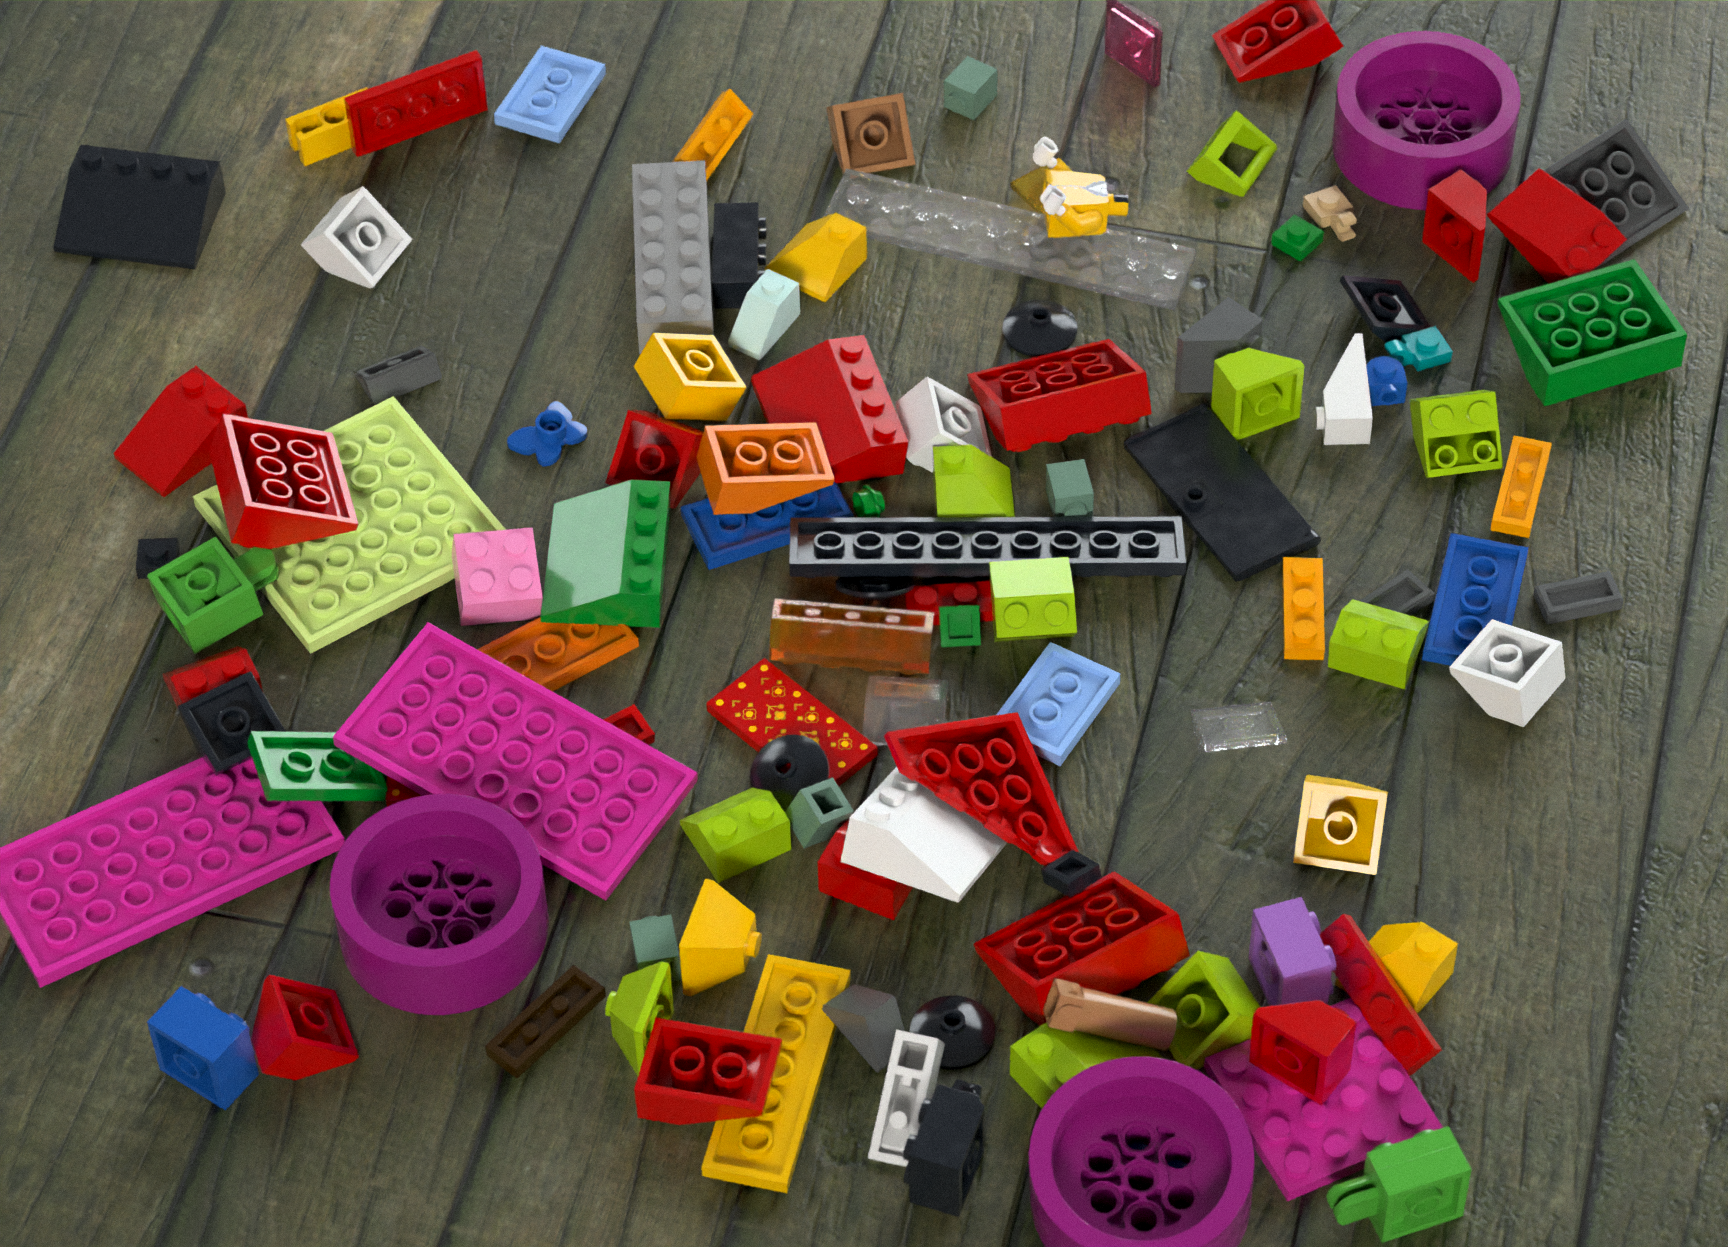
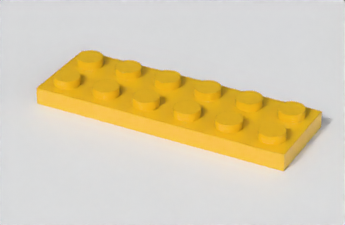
(786, 1007)

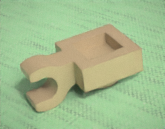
(1331, 209)

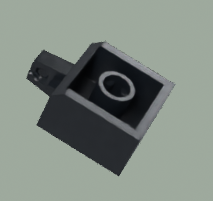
(946, 1148)

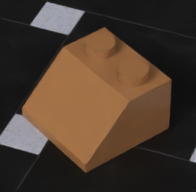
(871, 134)

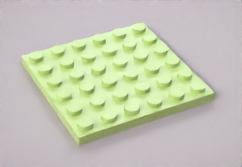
(406, 513)

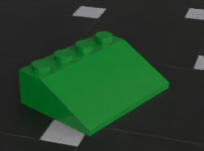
(1592, 332)
(608, 556)

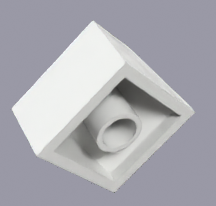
(357, 239)
(939, 417)
(1510, 671)

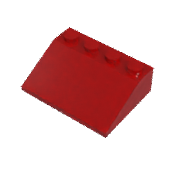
(1061, 394)
(848, 401)
(279, 483)
(1097, 938)

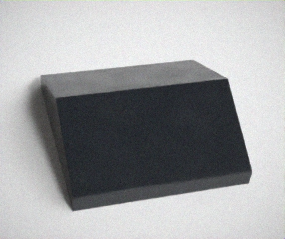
(1385, 306)
(224, 719)

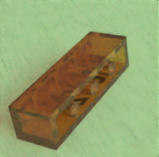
(851, 636)

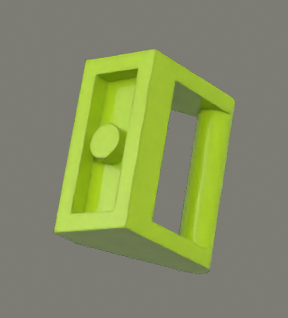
(1242, 132)

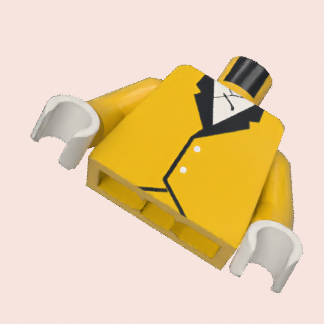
(1074, 200)

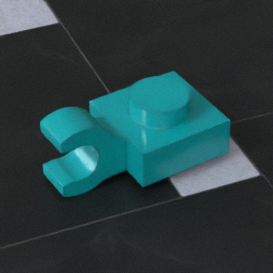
(1420, 348)

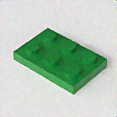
(311, 769)

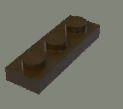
(545, 1021)

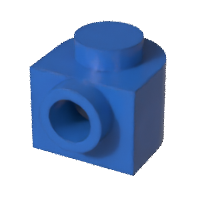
(1386, 381)

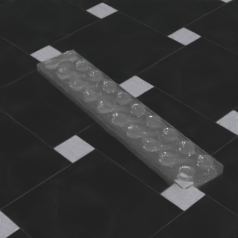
(1012, 240)

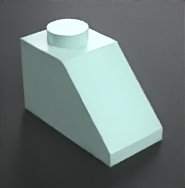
(765, 314)

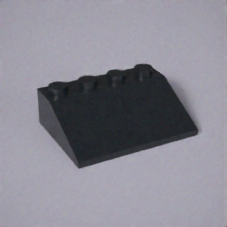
(139, 206)

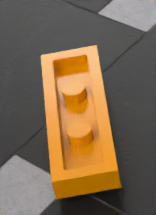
(716, 132)
(1521, 486)
(1303, 608)

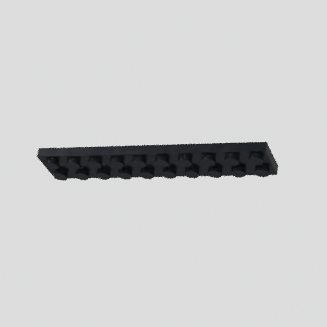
(968, 544)

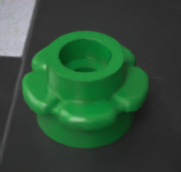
(868, 502)

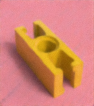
(320, 131)

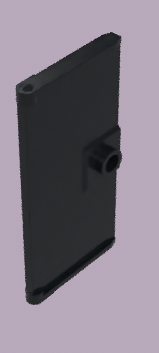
(1221, 492)

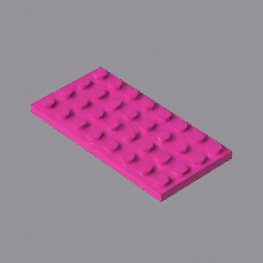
(483, 731)
(151, 863)

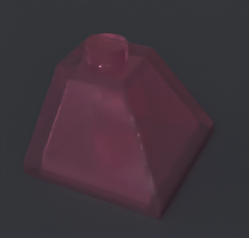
(1134, 40)

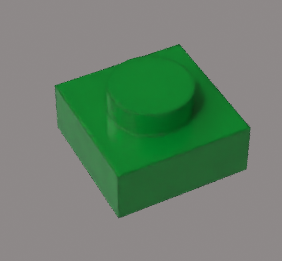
(1297, 237)
(959, 625)

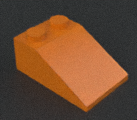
(761, 465)

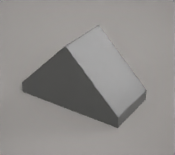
(867, 1021)

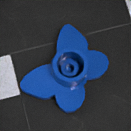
(552, 431)

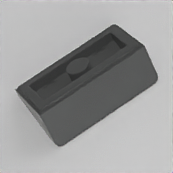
(399, 374)

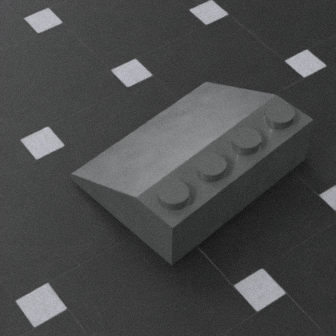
(1621, 181)

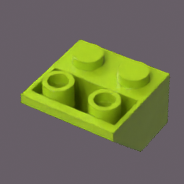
(1457, 432)

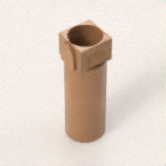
(1109, 1016)

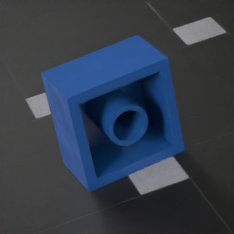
(203, 1047)

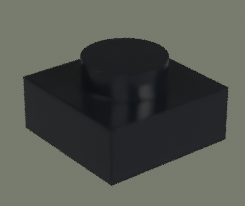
(155, 554)
(1071, 873)

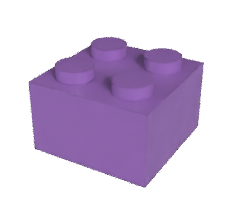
(1290, 954)

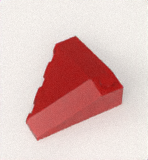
(989, 774)

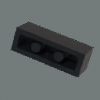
(737, 252)

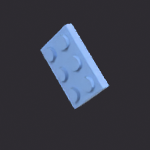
(550, 94)
(1060, 700)

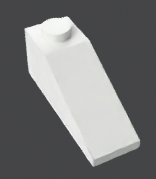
(1346, 400)
(908, 1082)

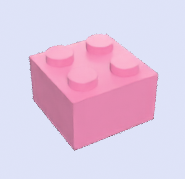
(496, 576)

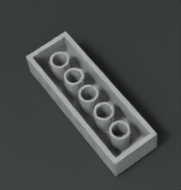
(671, 249)

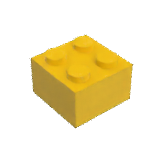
(689, 377)

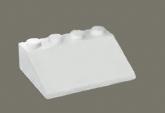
(918, 839)

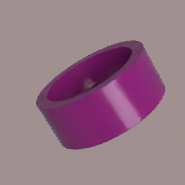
(1421, 112)
(433, 861)
(1178, 1118)

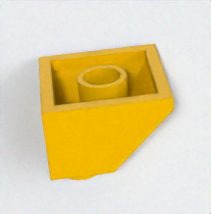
(823, 255)
(1340, 825)
(716, 940)
(1415, 958)

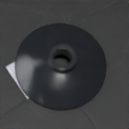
(1039, 328)
(875, 589)
(807, 768)
(964, 1043)

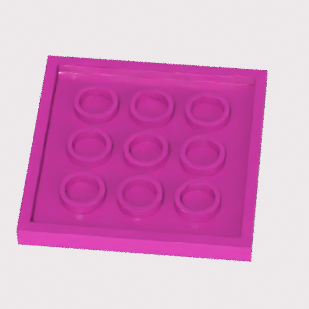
(1320, 1144)

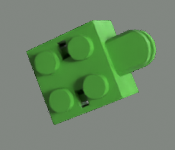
(212, 593)
(1406, 1186)

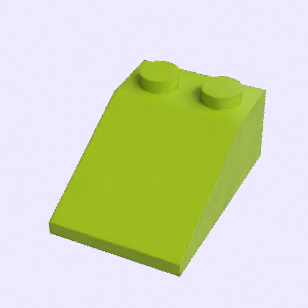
(1053, 1056)

